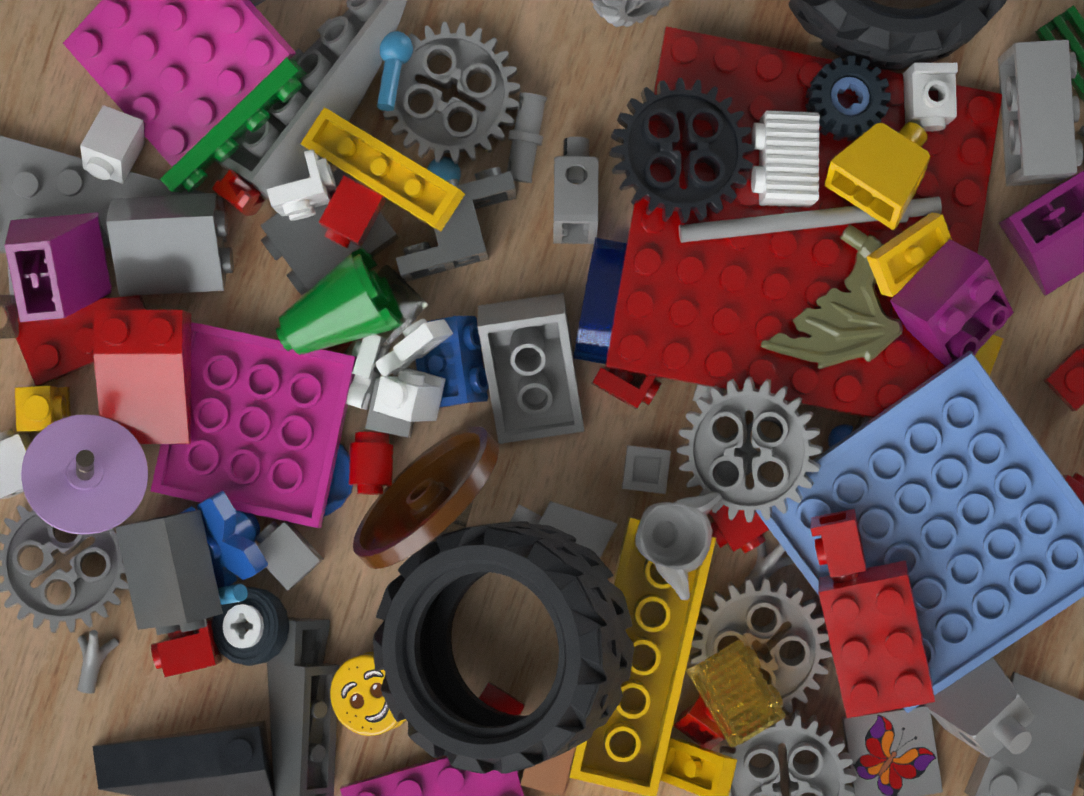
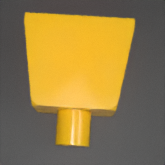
(881, 171)

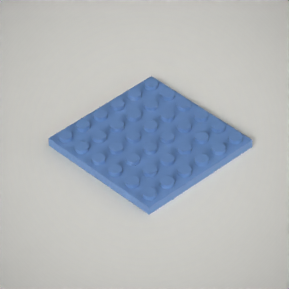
(966, 503)

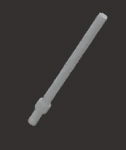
(796, 221)

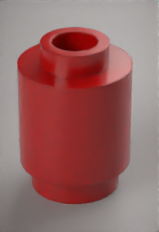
(371, 462)

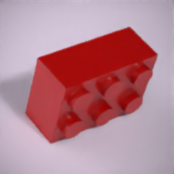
(876, 640)

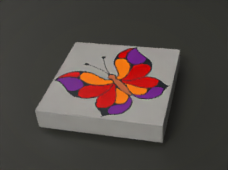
(893, 753)

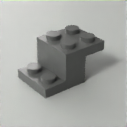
(461, 237)

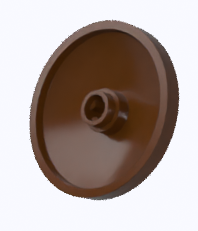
(426, 497)

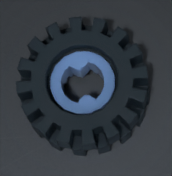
(836, 79)

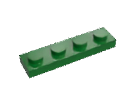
(222, 138)

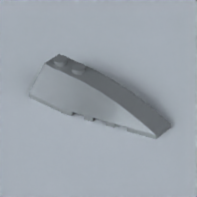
(336, 78)

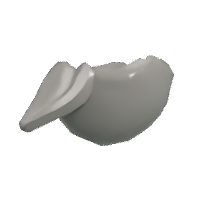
(677, 538)

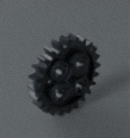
(720, 151)

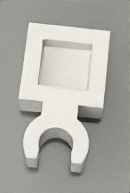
(419, 340)
(367, 353)

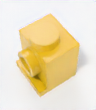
(40, 407)

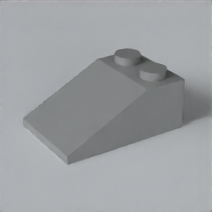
(530, 368)
(1052, 757)

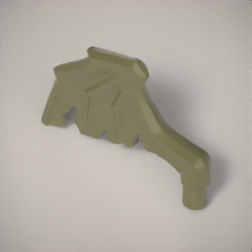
(846, 323)

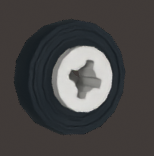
(266, 625)

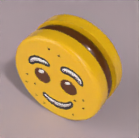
(358, 697)

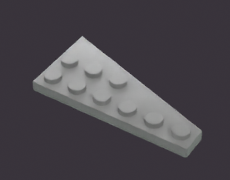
(52, 183)

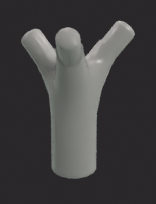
(767, 564)
(92, 660)

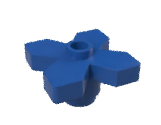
(230, 539)

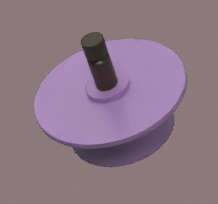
(84, 474)

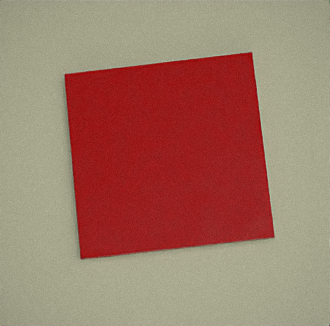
(708, 304)

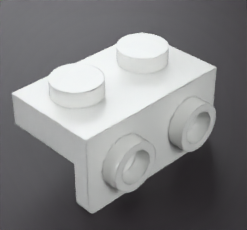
(302, 196)

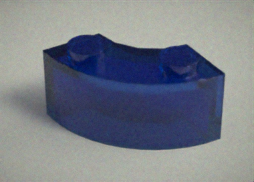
(599, 301)

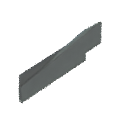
(302, 712)

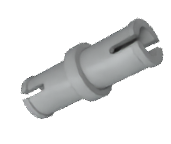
(526, 136)

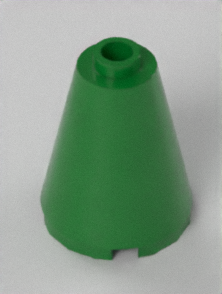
(341, 307)

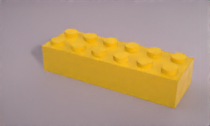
(634, 741)

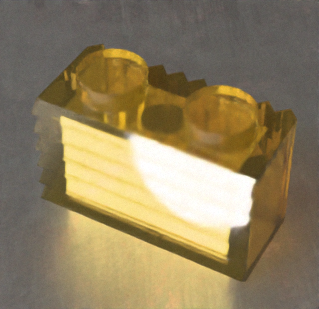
(737, 692)

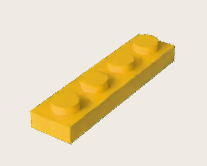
(383, 169)

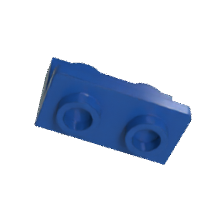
(459, 362)

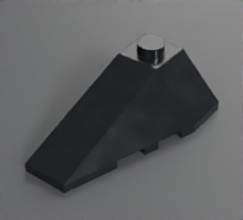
(190, 763)

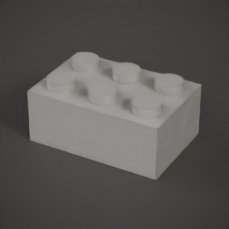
(1039, 113)

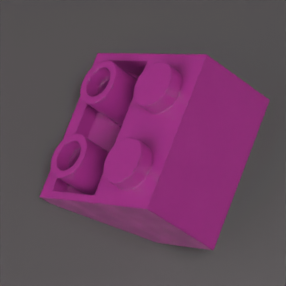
(1051, 234)
(56, 265)
(953, 303)

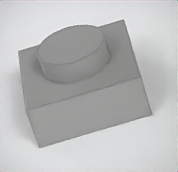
(646, 469)

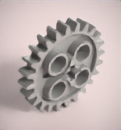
(468, 58)
(790, 450)
(87, 592)
(734, 616)
(823, 776)

